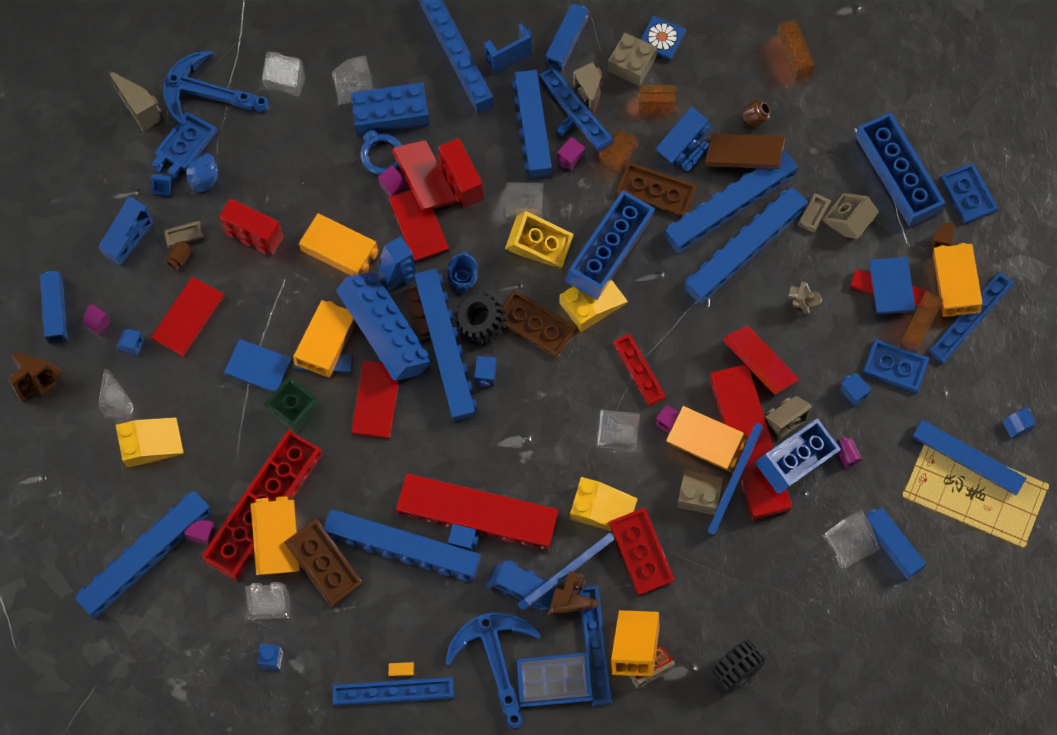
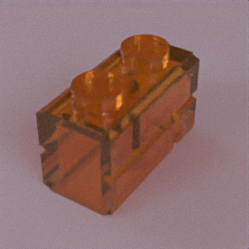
(657, 98)
(619, 152)

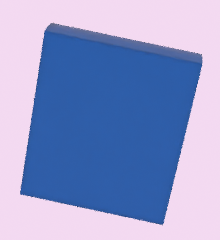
(130, 342)
(1019, 423)

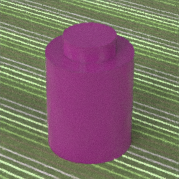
(849, 453)

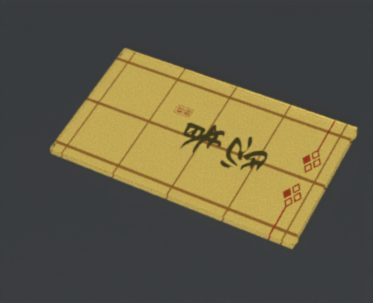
(973, 499)

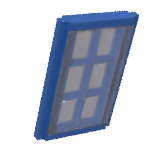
(554, 680)

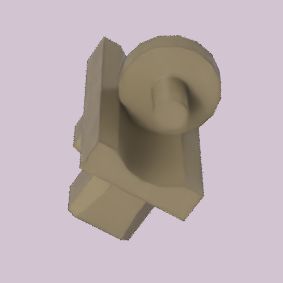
(804, 298)

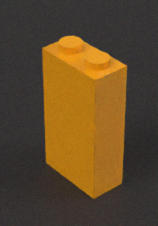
(338, 246)
(957, 279)
(325, 339)
(707, 439)
(272, 525)
(635, 643)

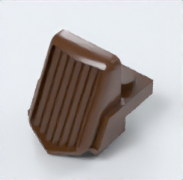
(32, 376)
(569, 599)

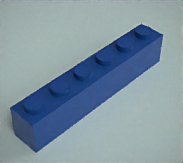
(533, 124)

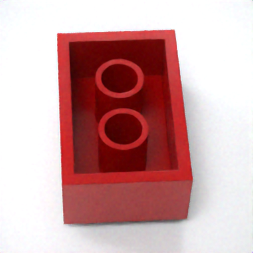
(460, 173)
(251, 227)

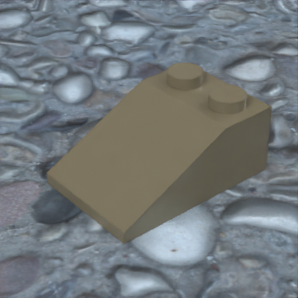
(138, 101)

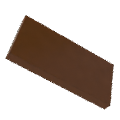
(745, 151)
(657, 189)
(537, 324)
(323, 562)

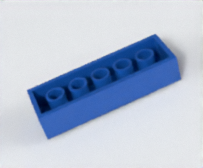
(900, 169)
(609, 245)
(384, 326)

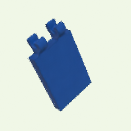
(183, 144)

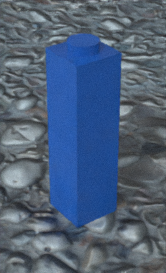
(566, 37)
(53, 307)
(895, 543)

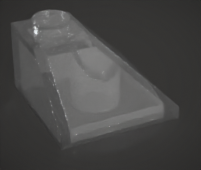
(352, 77)
(113, 399)
(618, 430)
(853, 538)

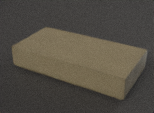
(814, 212)
(187, 233)

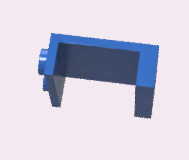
(510, 54)

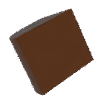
(943, 235)

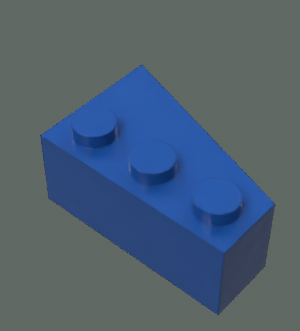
(684, 137)
(126, 230)
(396, 265)
(519, 583)

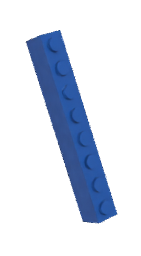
(458, 54)
(728, 204)
(745, 245)
(444, 344)
(402, 545)
(142, 555)

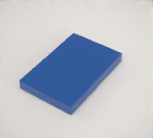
(968, 193)
(892, 285)
(258, 366)
(896, 366)

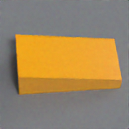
(401, 669)

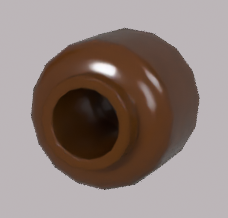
(756, 113)

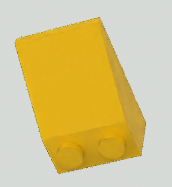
(539, 240)
(587, 310)
(149, 440)
(599, 503)

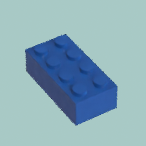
(390, 108)
(797, 456)

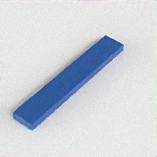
(576, 109)
(968, 322)
(969, 457)
(733, 483)
(565, 572)
(596, 647)
(393, 691)

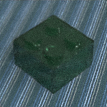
(292, 405)

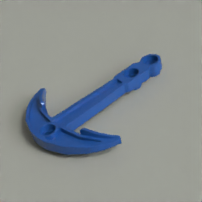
(203, 89)
(489, 636)

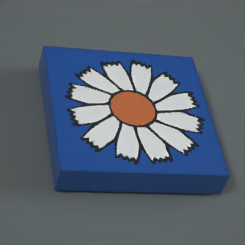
(664, 36)

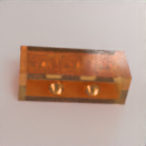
(795, 49)
(920, 322)

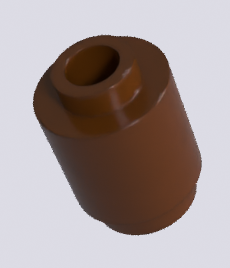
(178, 255)

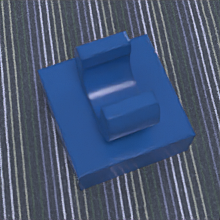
(161, 184)

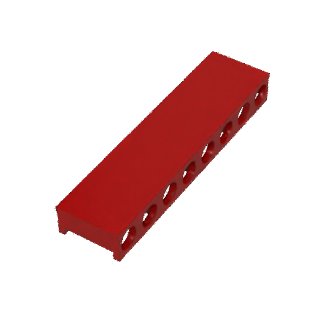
(742, 410)
(279, 477)
(479, 510)

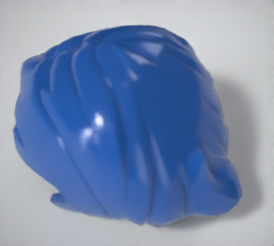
(202, 173)
(462, 272)

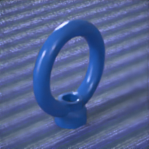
(371, 139)

